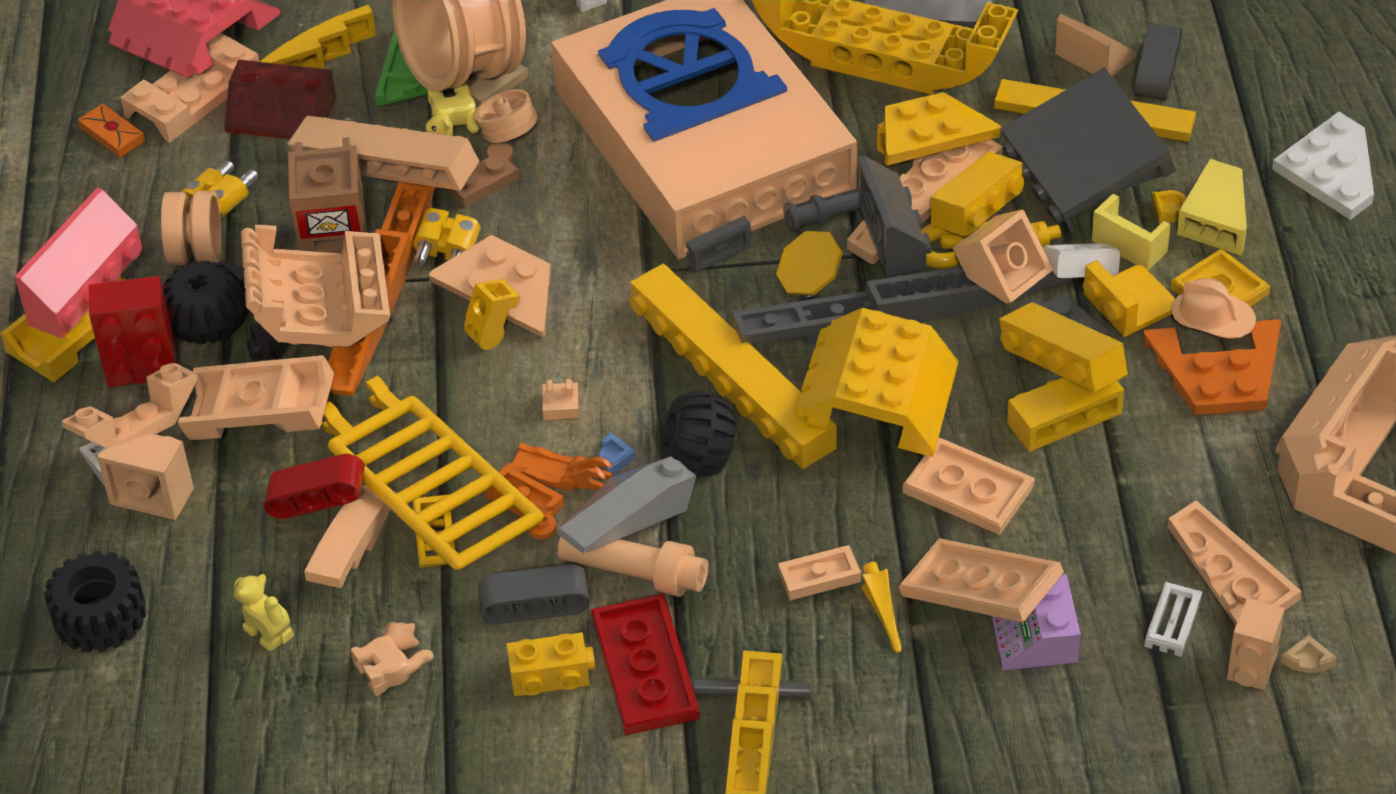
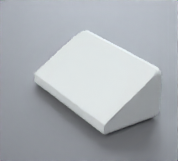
(1071, 259)

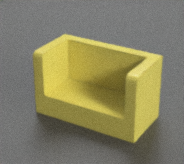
(1133, 241)

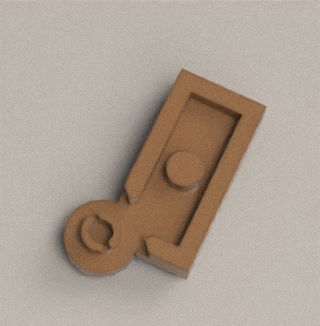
(489, 175)

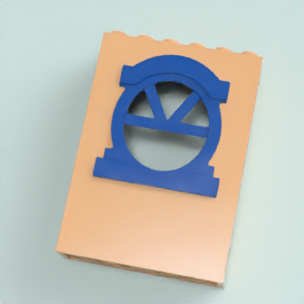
(712, 161)

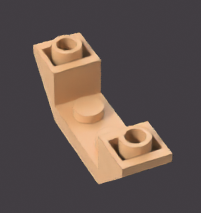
(168, 394)

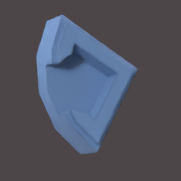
(616, 452)

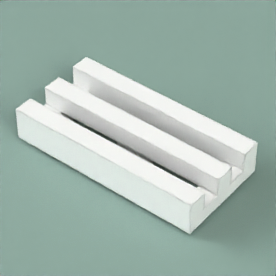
(1166, 641)

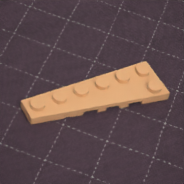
(924, 179)

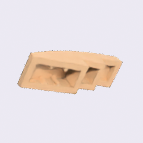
(347, 539)

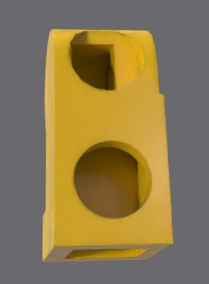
(489, 311)

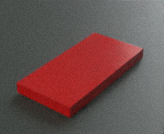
(645, 664)

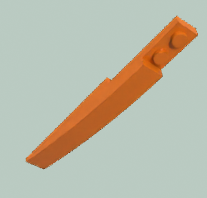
(398, 253)

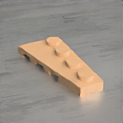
(1229, 563)

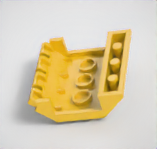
(883, 372)

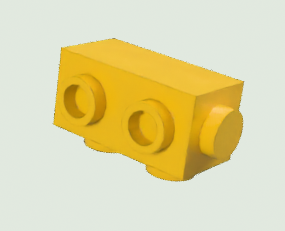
(550, 664)

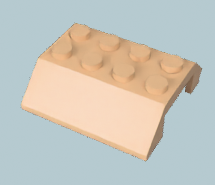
(315, 294)

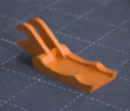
(560, 470)

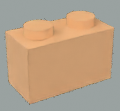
(1255, 643)

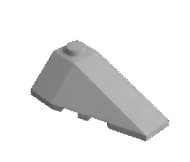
(630, 504)

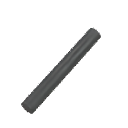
(730, 687)

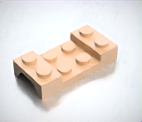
(179, 101)
(259, 394)

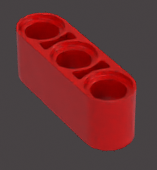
(314, 486)

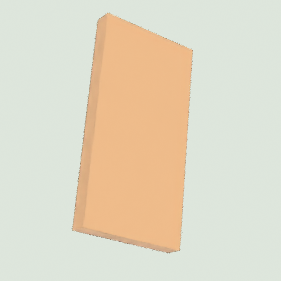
(981, 579)

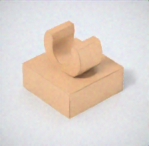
(560, 400)

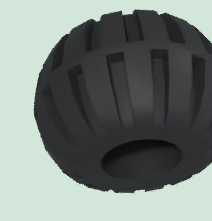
(204, 302)
(699, 432)

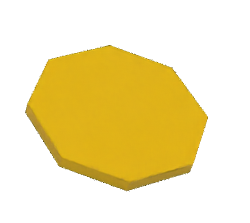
(809, 263)

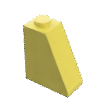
(1216, 209)

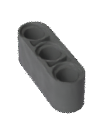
(1158, 61)
(533, 594)

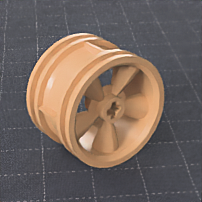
(459, 37)

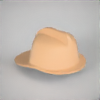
(1211, 309)

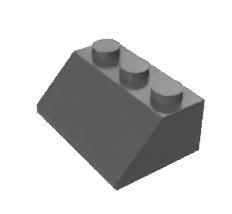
(890, 219)

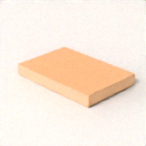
(969, 486)

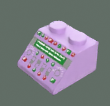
(1045, 637)

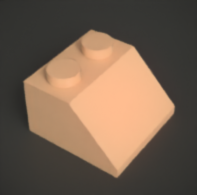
(1004, 256)
(147, 475)

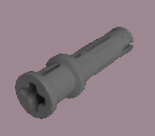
(819, 209)

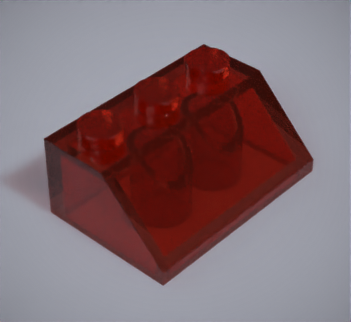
(276, 98)

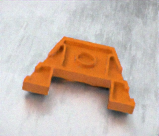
(1221, 379)

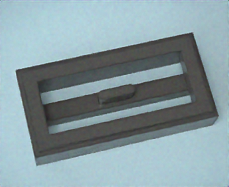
(718, 244)

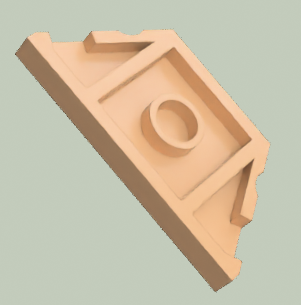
(497, 260)

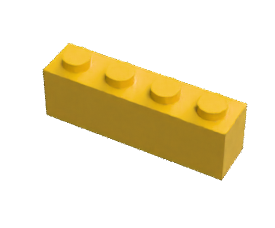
(1063, 346)

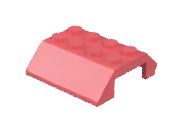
(177, 30)

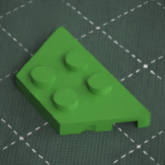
(396, 78)

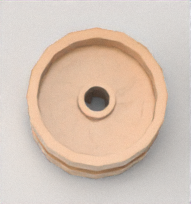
(191, 227)

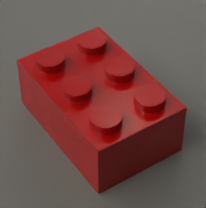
(131, 329)

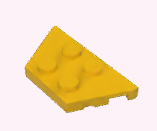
(932, 126)

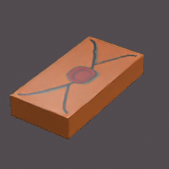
(111, 130)

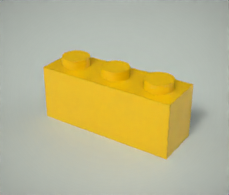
(976, 193)
(1060, 411)

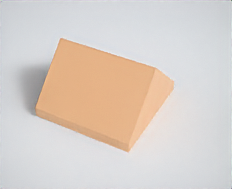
(1090, 47)

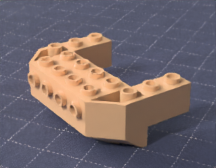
(1337, 439)

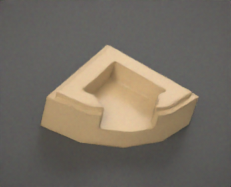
(1308, 657)

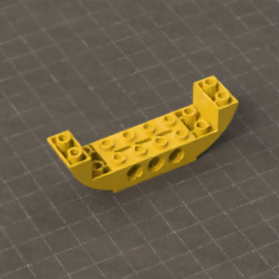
(888, 43)

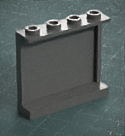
(1084, 146)

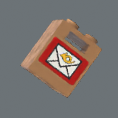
(325, 196)

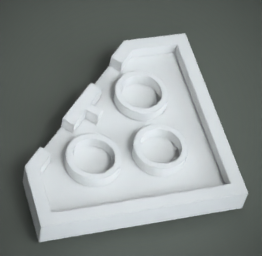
(1331, 165)

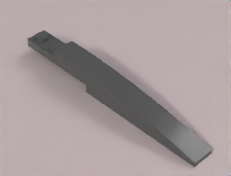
(908, 296)

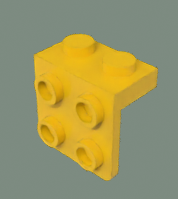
(1128, 298)

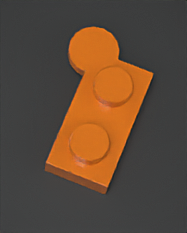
(541, 496)

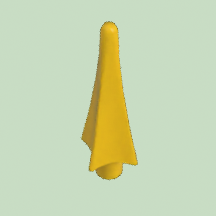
(878, 593)

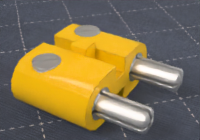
(228, 188)
(444, 235)

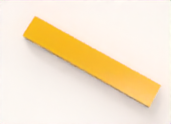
(1164, 120)

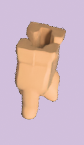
(384, 660)

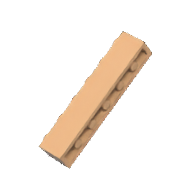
(394, 152)

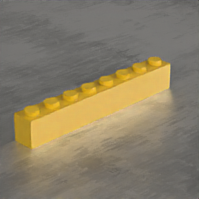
(730, 365)

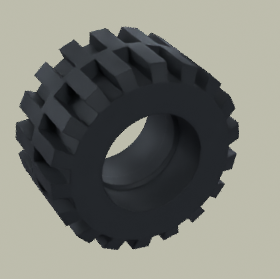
(98, 623)

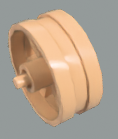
(506, 116)

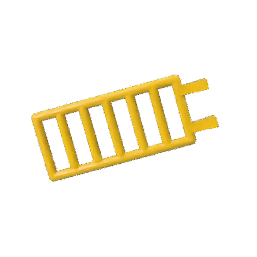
(469, 458)

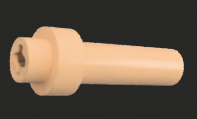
(670, 568)

